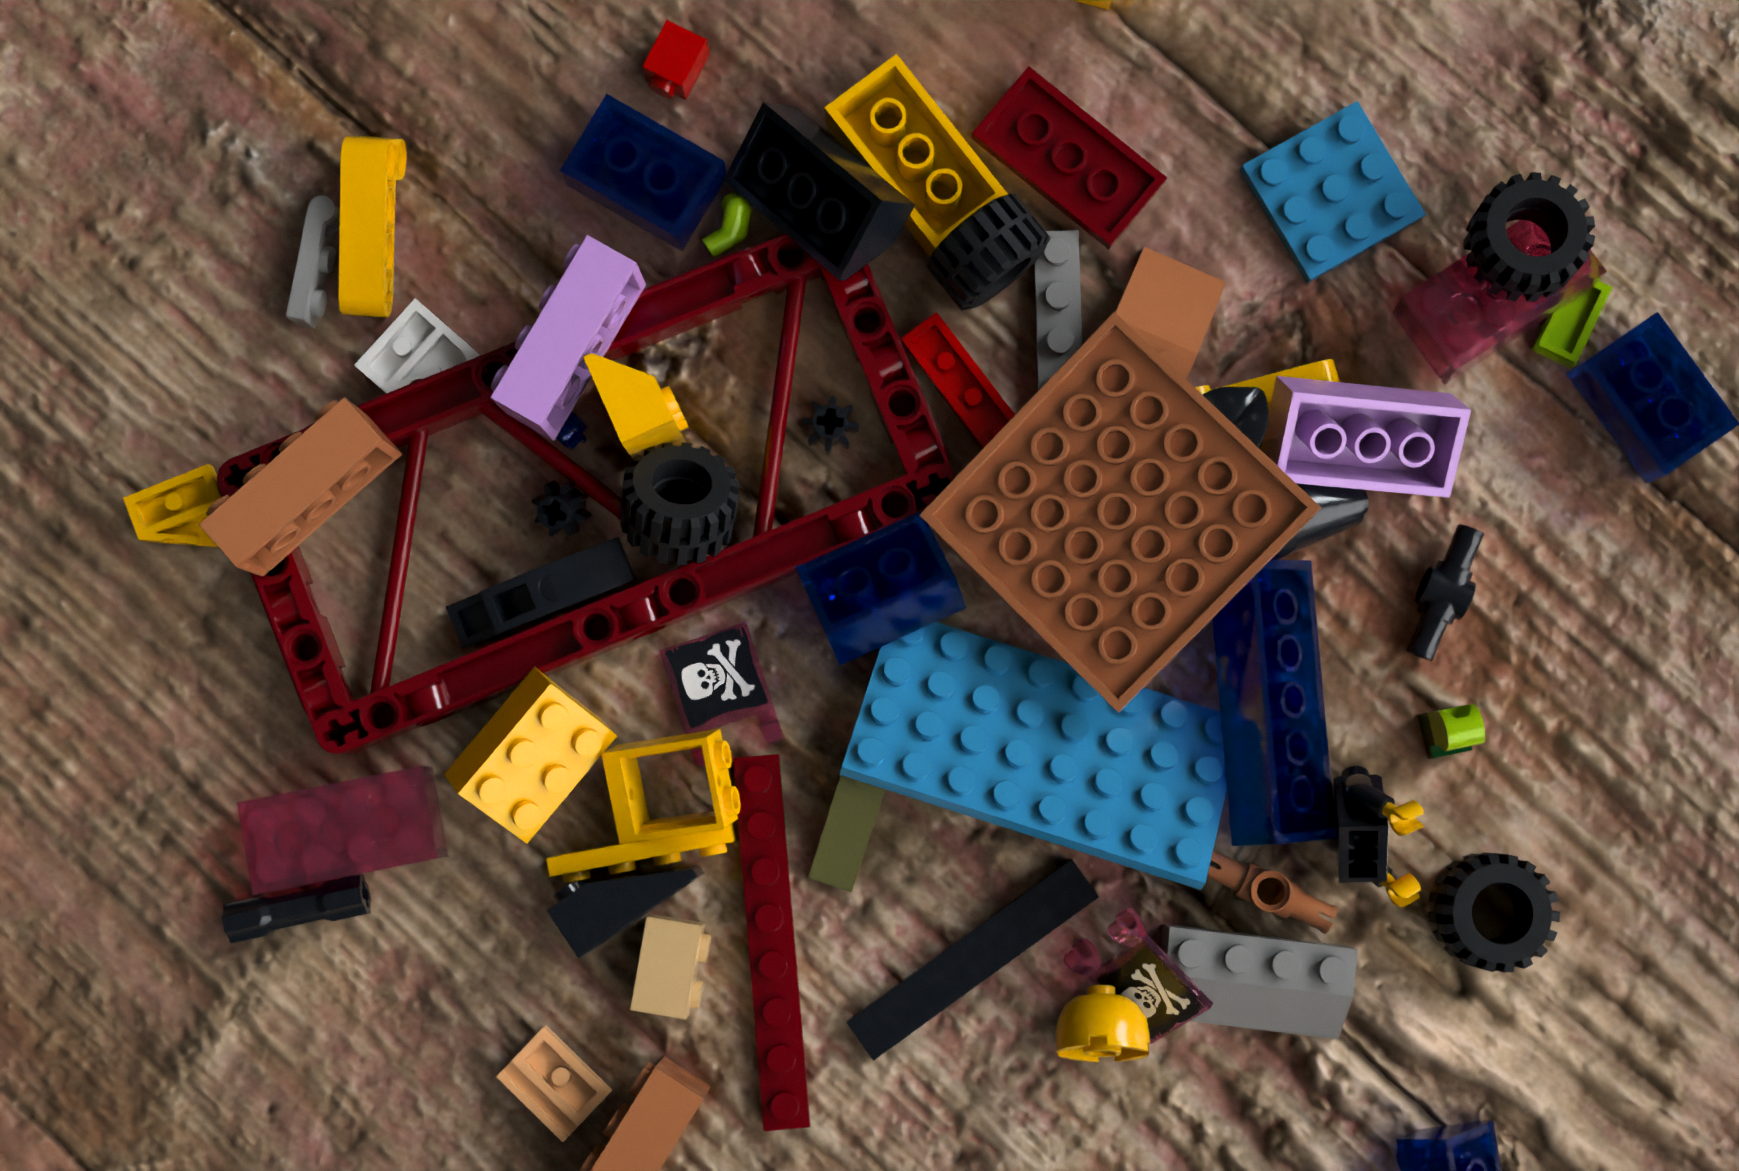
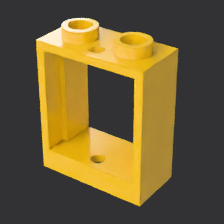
(628, 793)

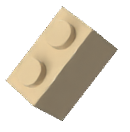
(669, 967)

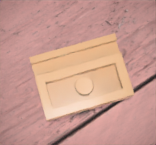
(554, 1083)

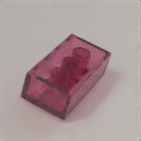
(1462, 323)
(342, 829)

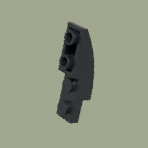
(540, 592)

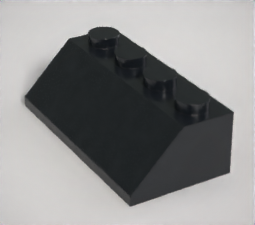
(817, 190)

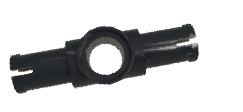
(1445, 592)

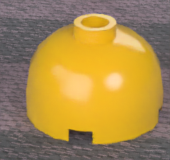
(1102, 1027)

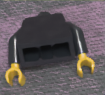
(1363, 833)

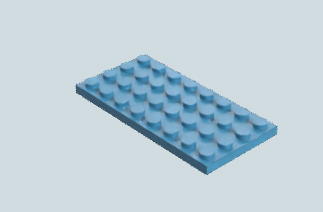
(1042, 752)

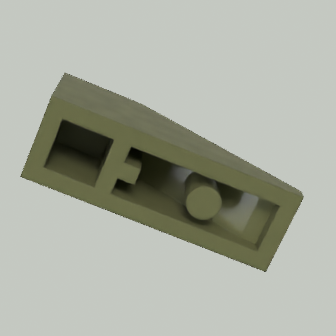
(846, 833)

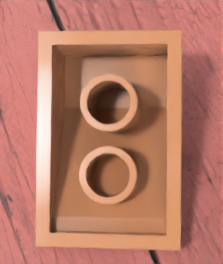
(1170, 306)

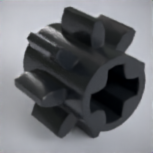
(820, 417)
(551, 512)

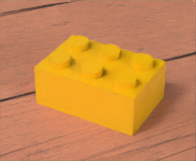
(530, 755)

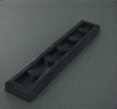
(972, 959)

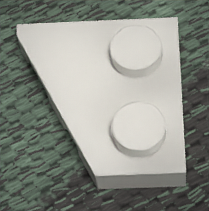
(413, 349)

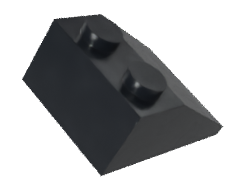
(602, 908)

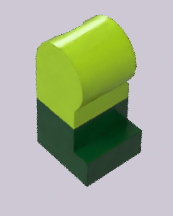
(1451, 730)

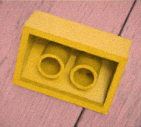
(637, 405)

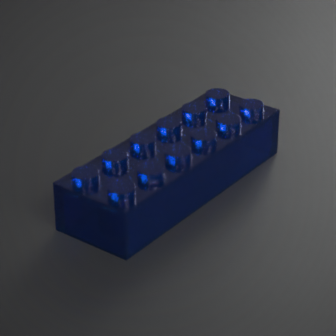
(1274, 709)

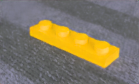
(623, 856)

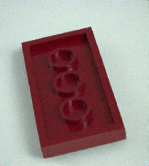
(1068, 157)

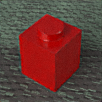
(675, 61)

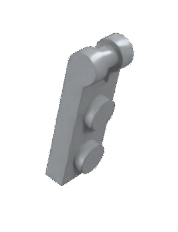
(313, 262)

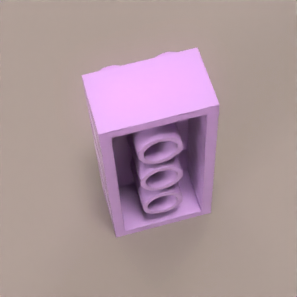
(575, 320)
(1365, 436)

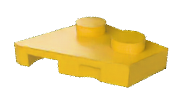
(175, 508)

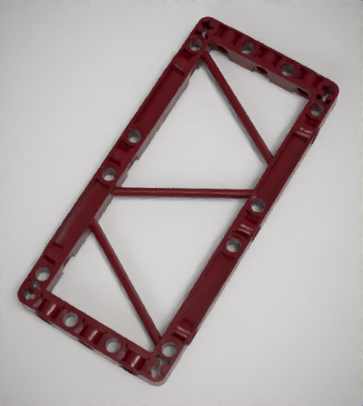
(768, 557)

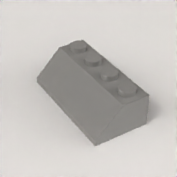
(1266, 979)

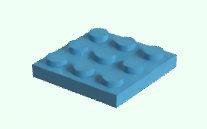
(1332, 192)

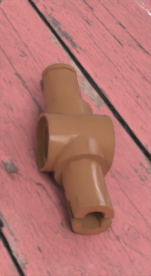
(1289, 899)

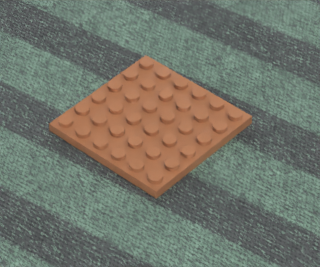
(1119, 512)

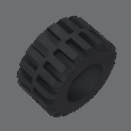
(1549, 208)
(988, 251)
(675, 529)
(1530, 919)

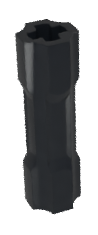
(264, 915)

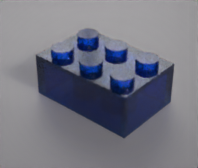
(644, 172)
(1652, 398)
(881, 587)

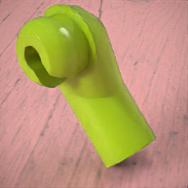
(734, 225)

